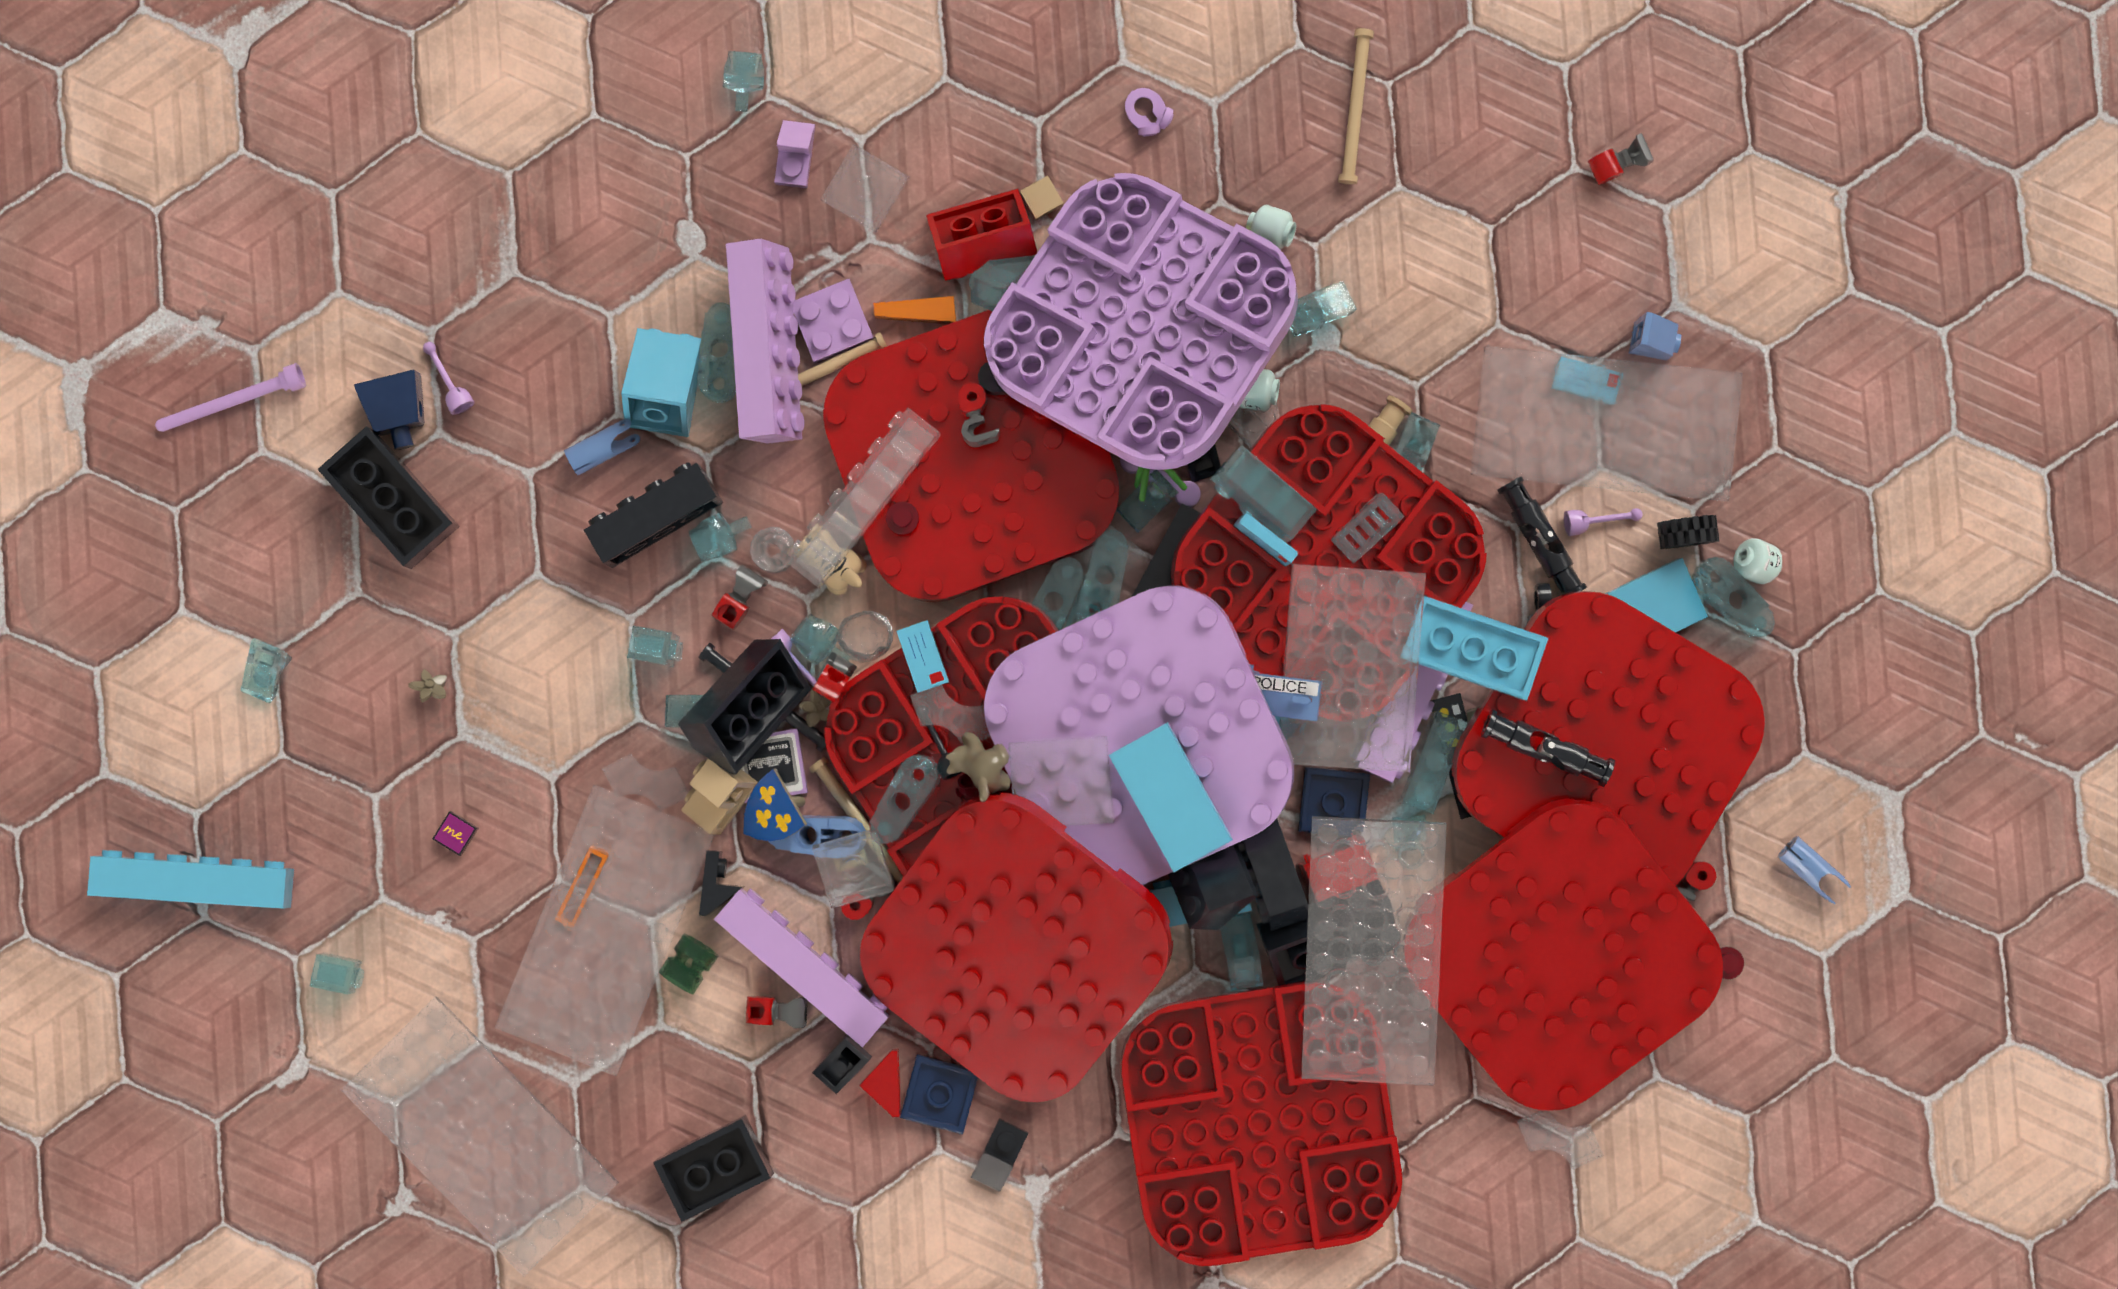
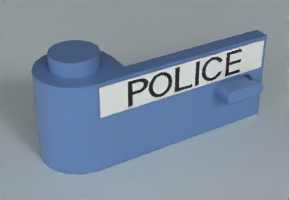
(1290, 695)

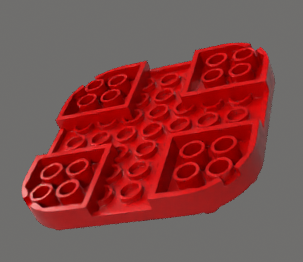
(1338, 469)
(979, 508)
(1628, 693)
(877, 728)
(1016, 948)
(1570, 955)
(1241, 1148)

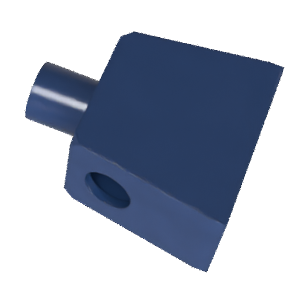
(394, 405)

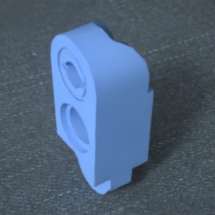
(826, 828)

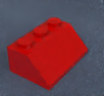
(981, 232)

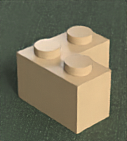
(716, 796)

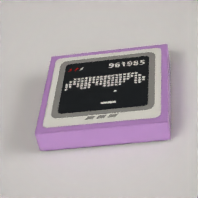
(784, 753)

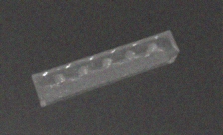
(863, 497)

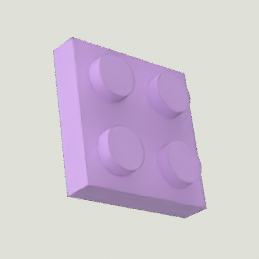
(831, 321)

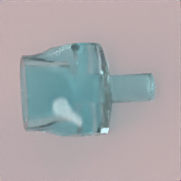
(743, 74)
(716, 537)
(816, 639)

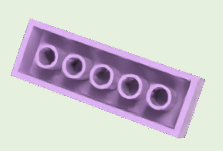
(764, 341)

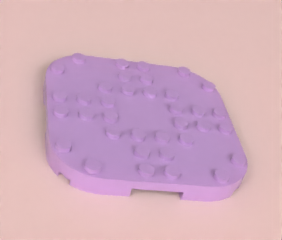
(1141, 321)
(1131, 671)

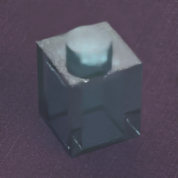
(337, 973)

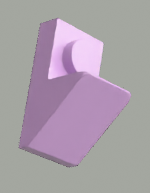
(794, 154)

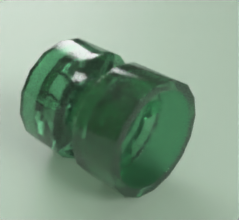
(683, 974)

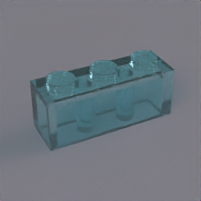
(1262, 494)
(1432, 762)

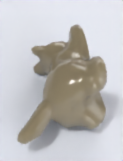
(981, 765)

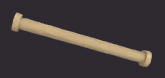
(1356, 102)
(841, 360)
(850, 807)

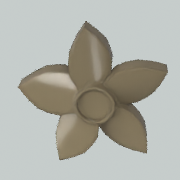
(430, 686)
(816, 708)

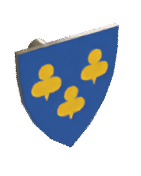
(772, 811)

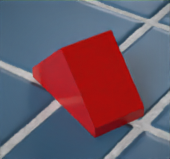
(884, 1083)

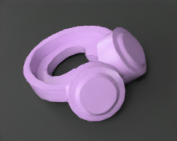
(1145, 127)

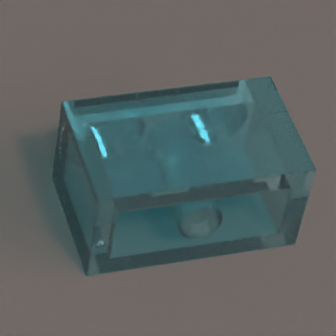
(654, 646)

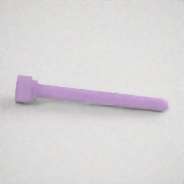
(289, 378)

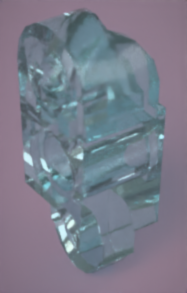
(716, 329)
(1109, 553)
(1065, 579)
(1753, 616)
(889, 818)

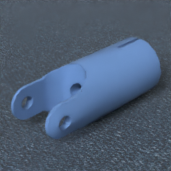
(600, 447)
(1808, 864)

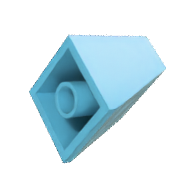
(661, 382)

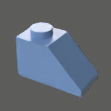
(1655, 337)

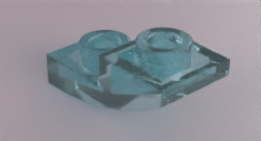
(1322, 307)

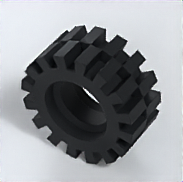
(1688, 531)

